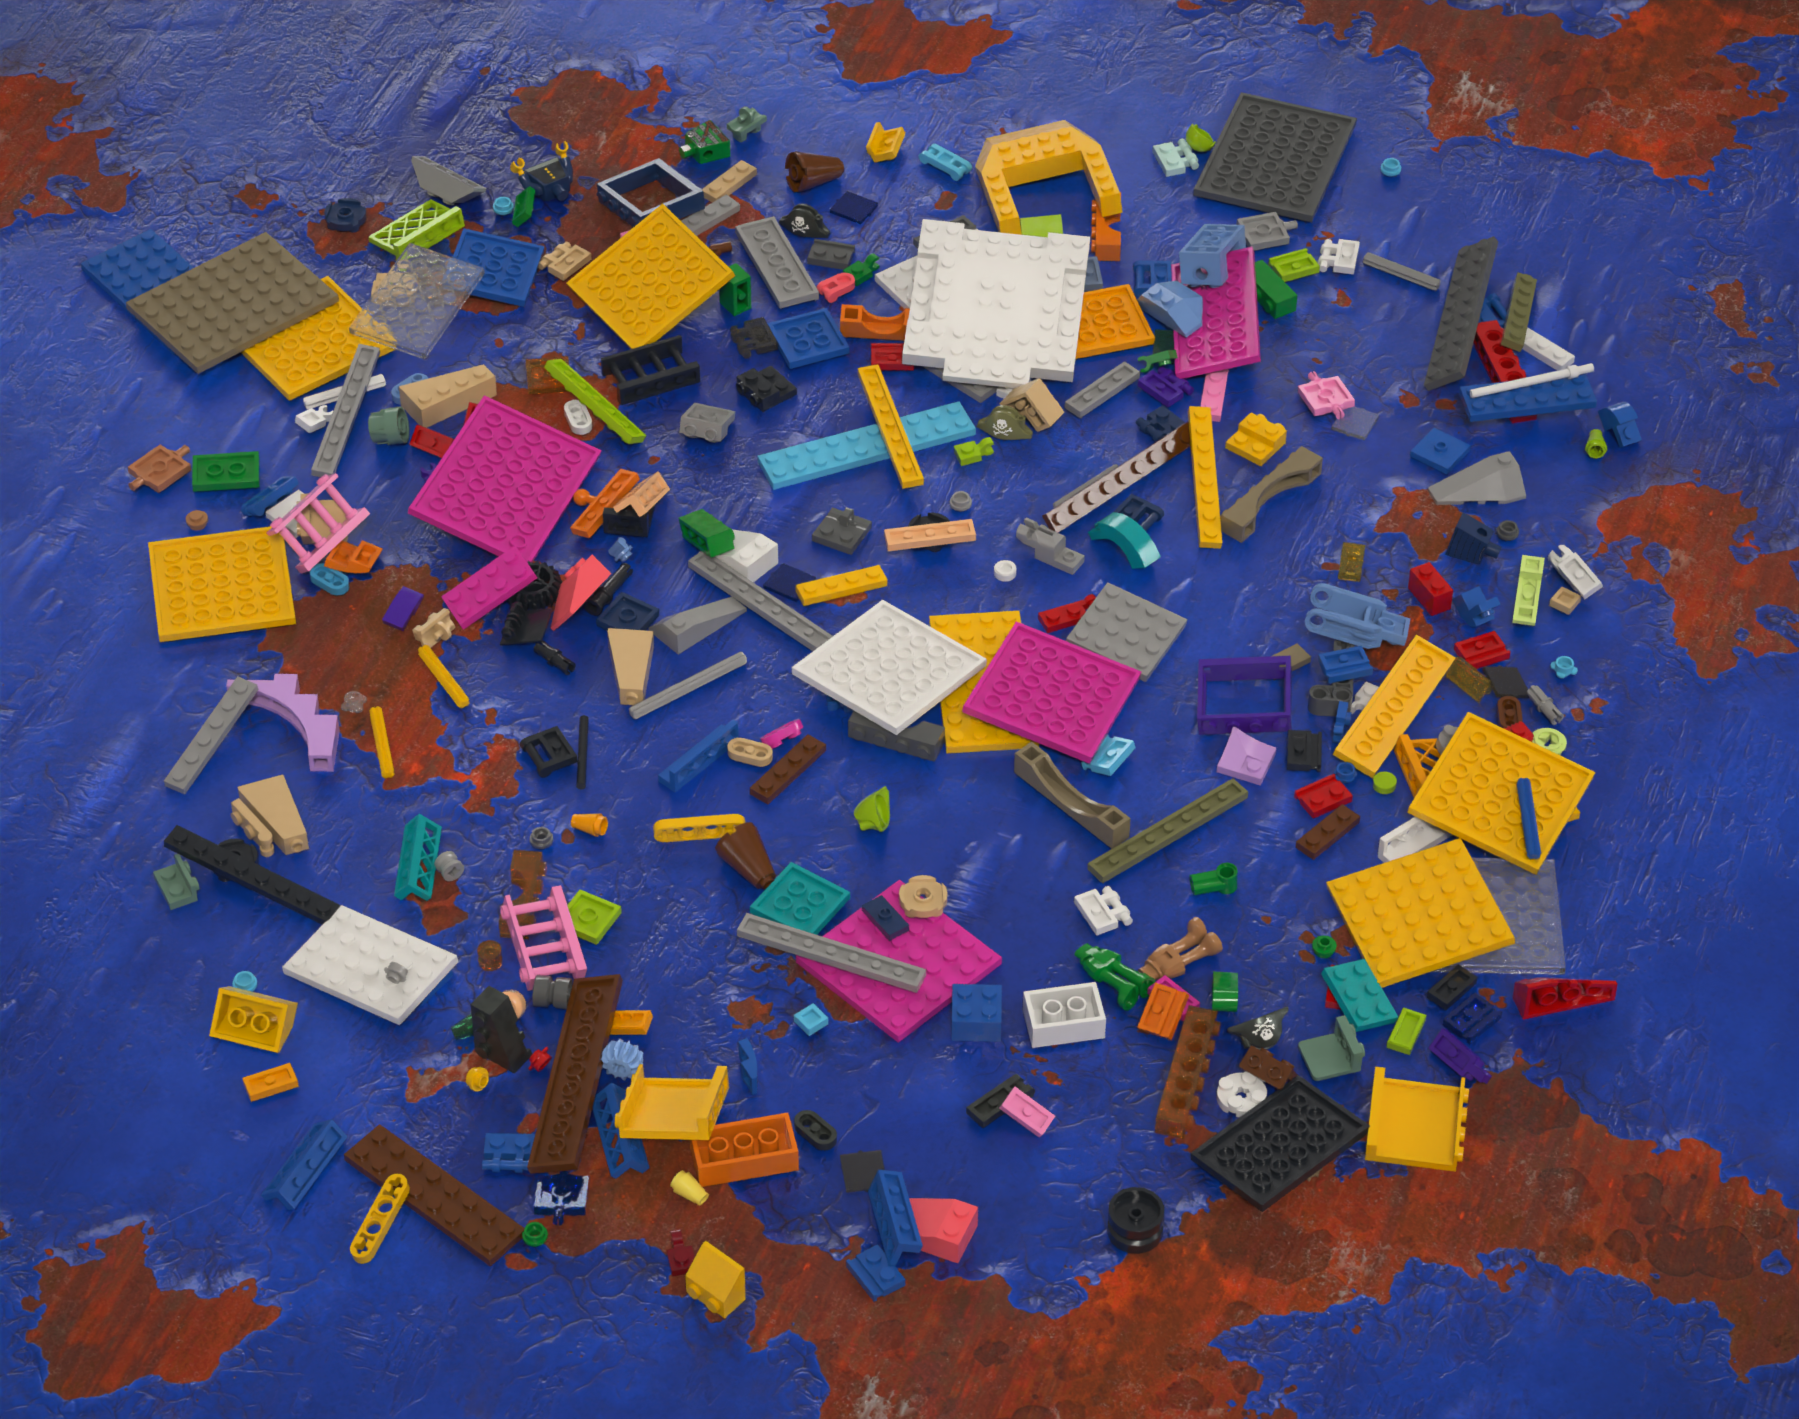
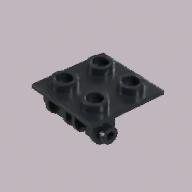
(524, 625)

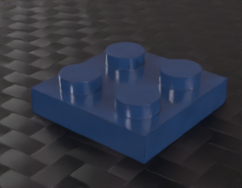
(627, 613)

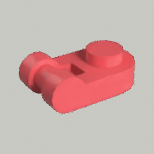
(842, 284)

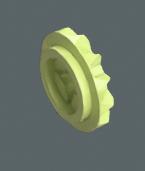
(1558, 740)

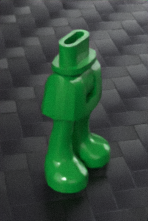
(1102, 966)

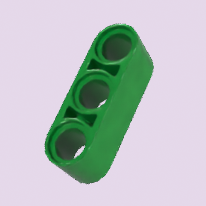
(1225, 991)

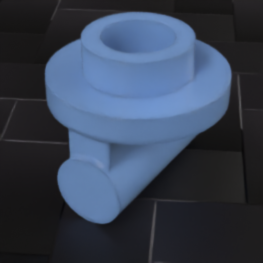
(620, 550)

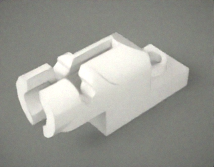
(1575, 572)

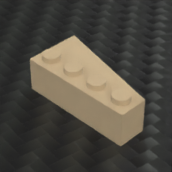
(447, 394)

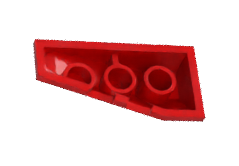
(1552, 995)

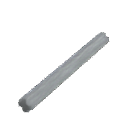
(688, 685)

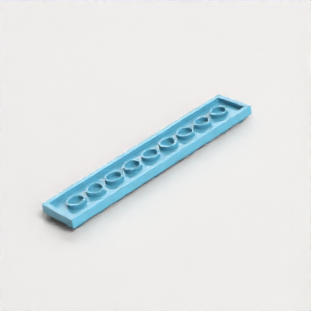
(862, 446)

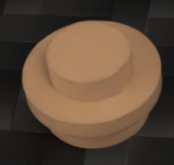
(197, 520)

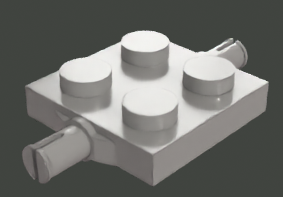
(1266, 230)

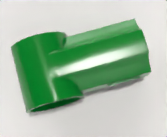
(1222, 880)

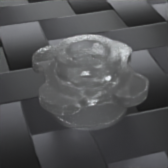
(353, 702)

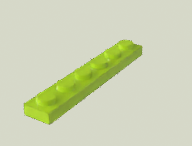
(595, 401)

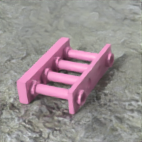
(322, 544)
(561, 923)

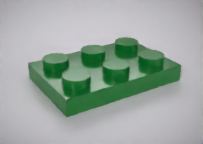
(226, 471)

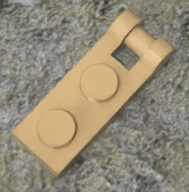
(252, 827)

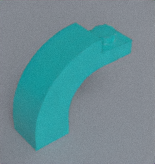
(1129, 537)

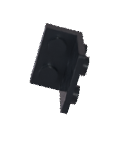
(627, 521)

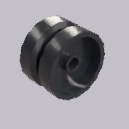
(1135, 1220)

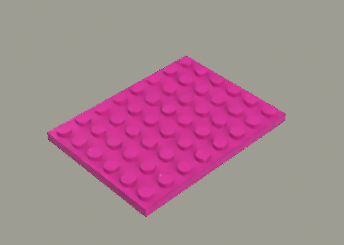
(504, 481)

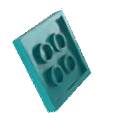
(800, 900)

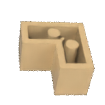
(1035, 403)

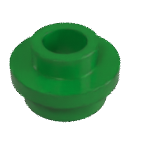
(1324, 946)
(532, 1229)

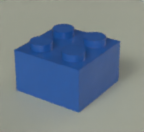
(976, 1012)

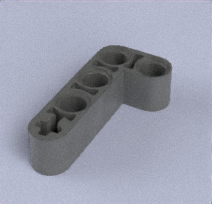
(1324, 699)

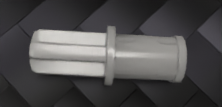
(1545, 704)

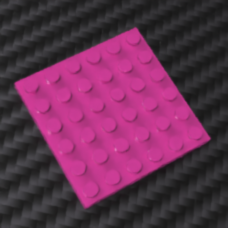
(1052, 692)
(932, 943)

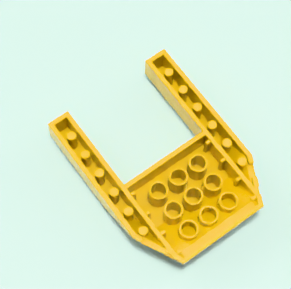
(1039, 155)

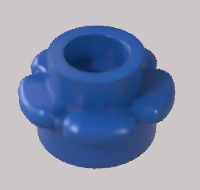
(1345, 772)

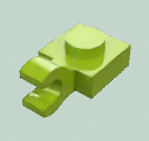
(971, 453)

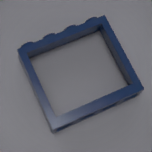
(689, 195)

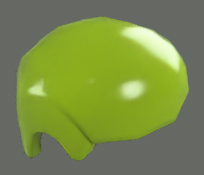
(1199, 139)

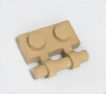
(565, 260)

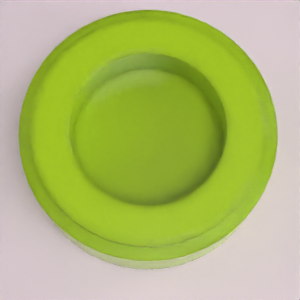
(1384, 782)

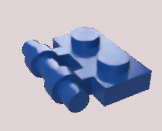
(507, 1151)

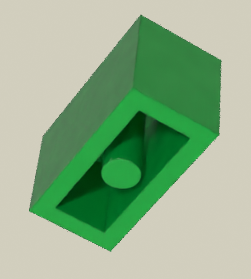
(736, 293)

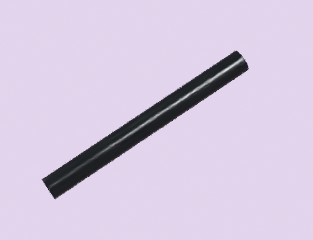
(582, 752)

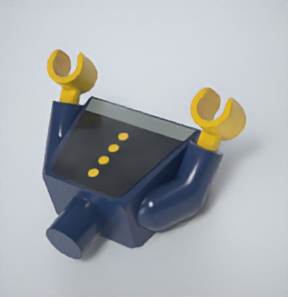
(548, 178)

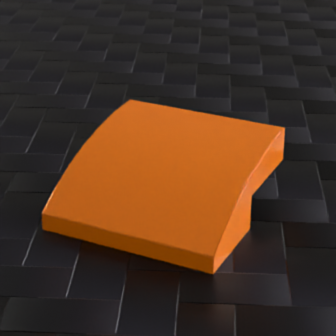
(353, 559)

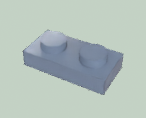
(1093, 275)

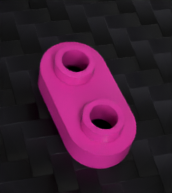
(788, 730)

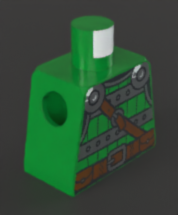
(705, 143)

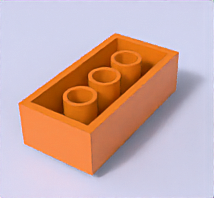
(746, 1150)

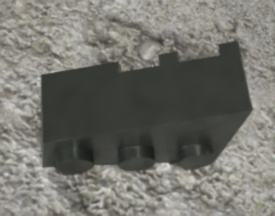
(496, 1030)

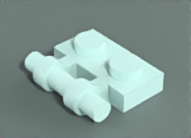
(1170, 160)

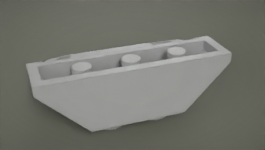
(444, 182)

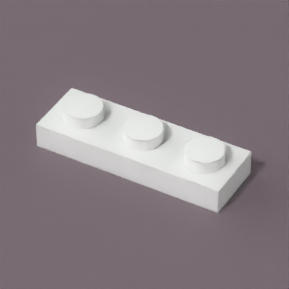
(1547, 351)

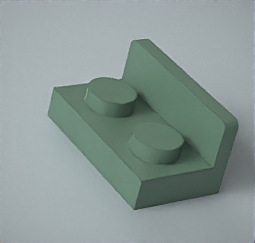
(177, 883)

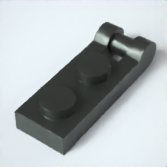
(987, 1109)

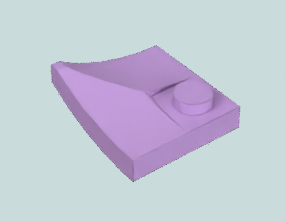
(1246, 758)

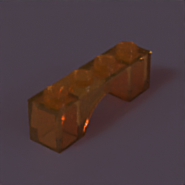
(526, 872)

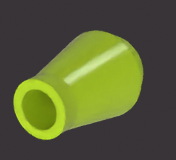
(1596, 445)

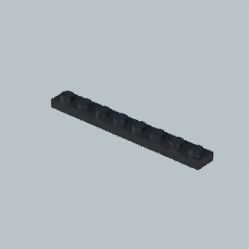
(250, 875)

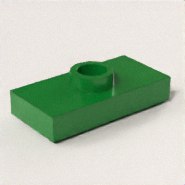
(523, 206)

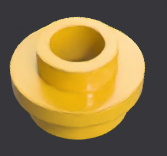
(477, 1078)

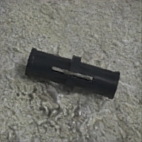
(554, 657)

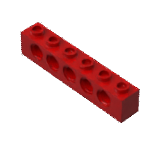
(1497, 359)

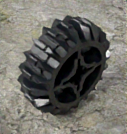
(541, 591)

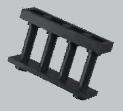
(653, 384)

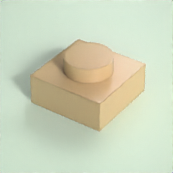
(1565, 600)

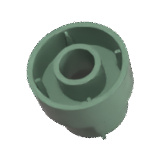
(389, 426)

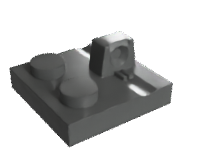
(842, 530)

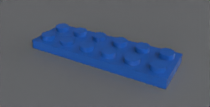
(1530, 400)

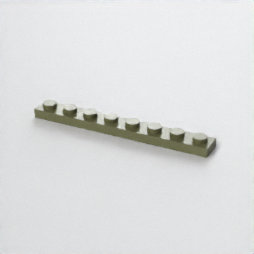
(1167, 830)

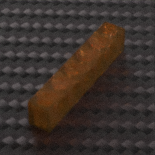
(1186, 1072)

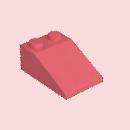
(577, 587)
(945, 1226)

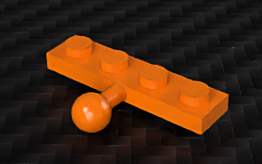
(611, 494)

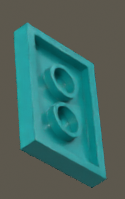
(1359, 995)

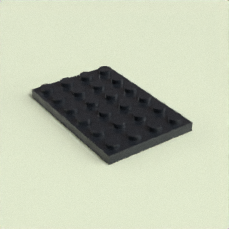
(1280, 1143)

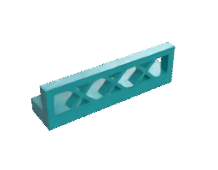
(413, 853)

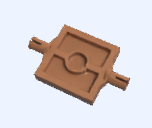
(159, 468)

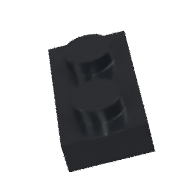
(1452, 987)

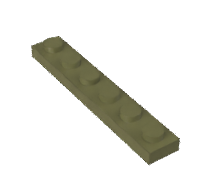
(1518, 312)

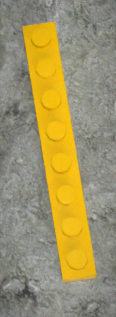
(890, 426)
(1204, 477)

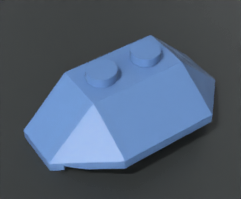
(1174, 306)

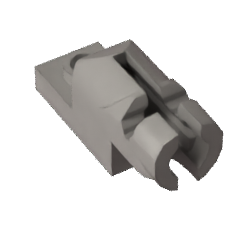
(1049, 546)

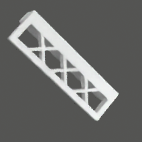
(1419, 837)

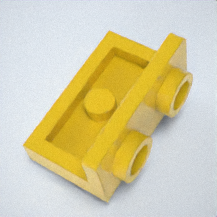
(884, 144)

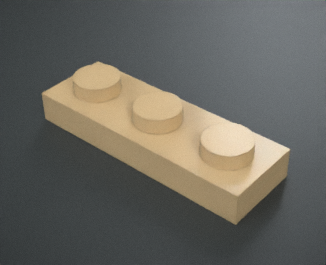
(729, 181)

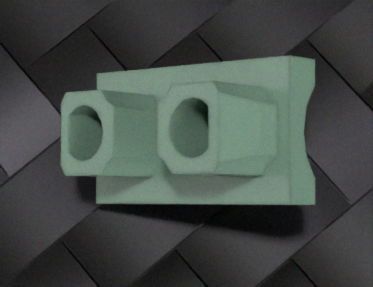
(747, 122)

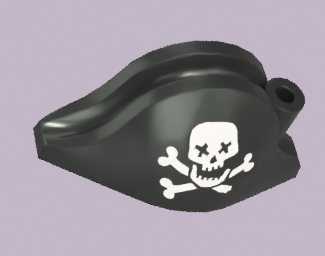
(805, 222)
(1261, 1031)

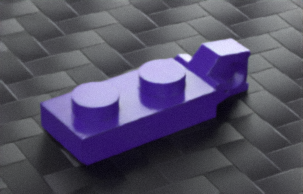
(1459, 1057)

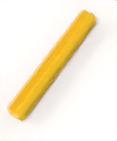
(443, 676)
(381, 742)

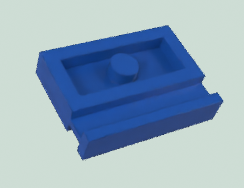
(1345, 664)
(874, 1273)

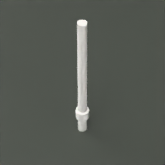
(1571, 372)

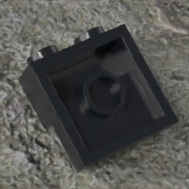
(765, 387)

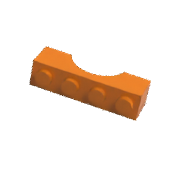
(1107, 240)
(859, 323)

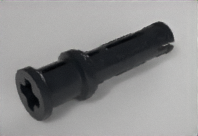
(604, 594)

